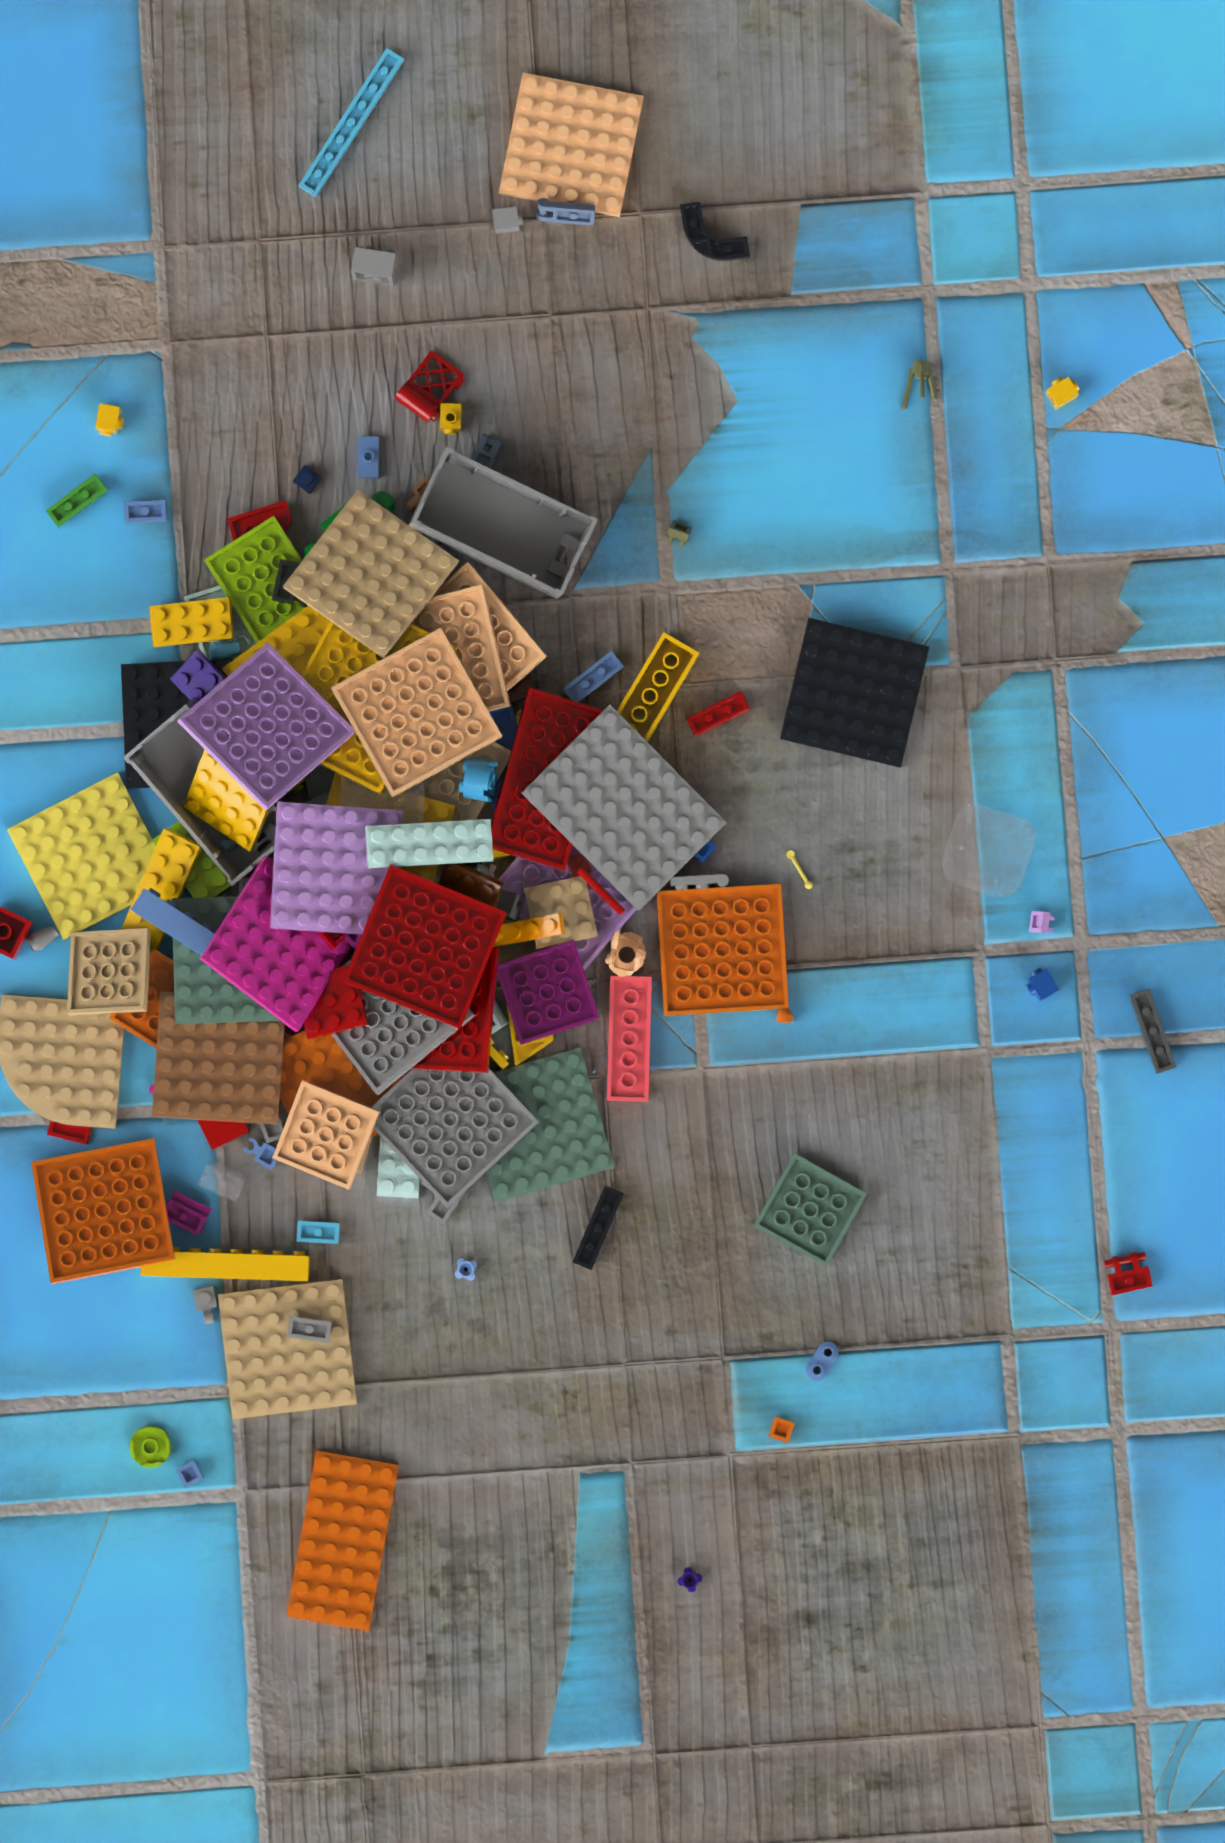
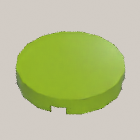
(150, 1446)

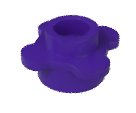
(688, 1573)

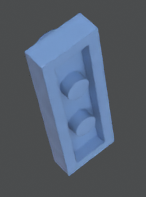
(593, 677)

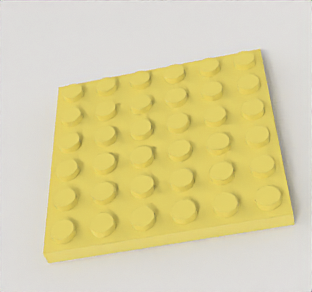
(86, 854)

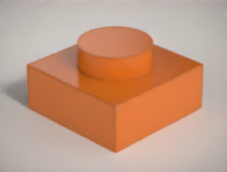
(781, 1429)

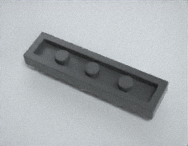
(1152, 1031)

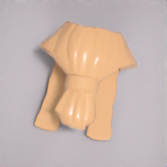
(619, 941)

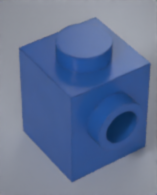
(1041, 984)

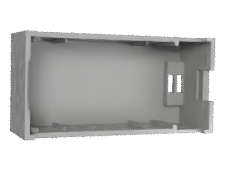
(501, 523)
(168, 765)

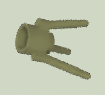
(921, 372)

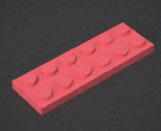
(629, 1038)

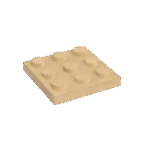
(564, 897)

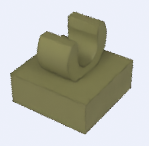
(679, 531)

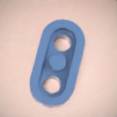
(824, 1362)

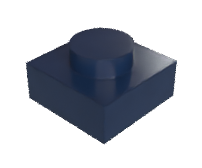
(307, 479)

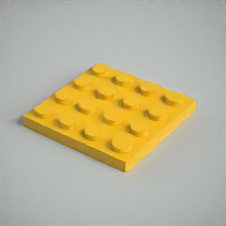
(225, 804)

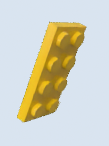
(192, 622)

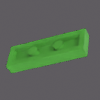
(77, 500)

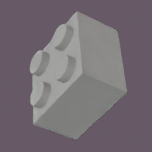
(374, 265)

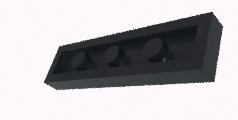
(598, 1227)

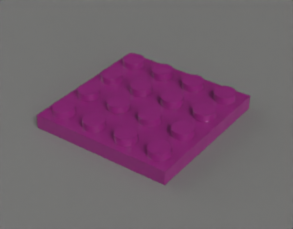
(547, 992)

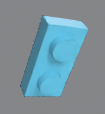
(318, 1232)

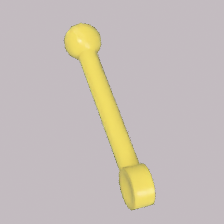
(808, 884)

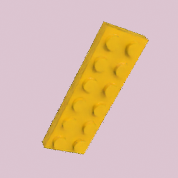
(167, 875)

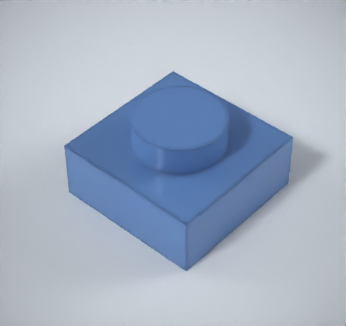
(189, 1473)

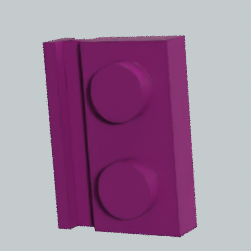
(187, 1212)

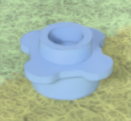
(471, 1265)

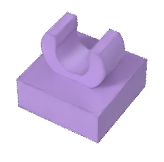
(1040, 922)

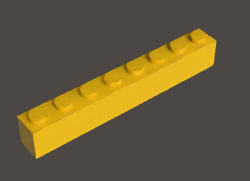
(233, 1265)

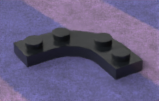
(704, 242)

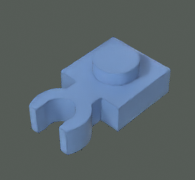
(263, 1154)

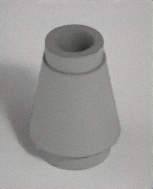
(40, 939)

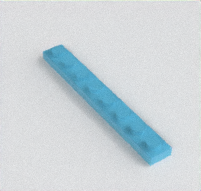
(351, 122)

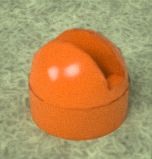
(784, 1016)

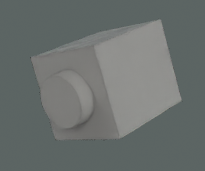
(506, 219)

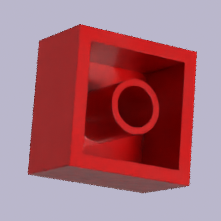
(13, 933)

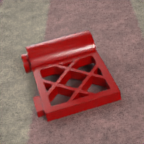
(418, 399)

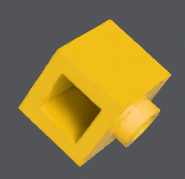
(1062, 392)
(450, 418)
(109, 419)

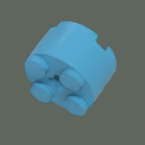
(479, 779)

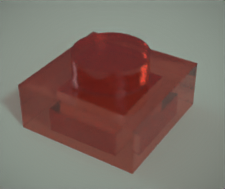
(577, 861)

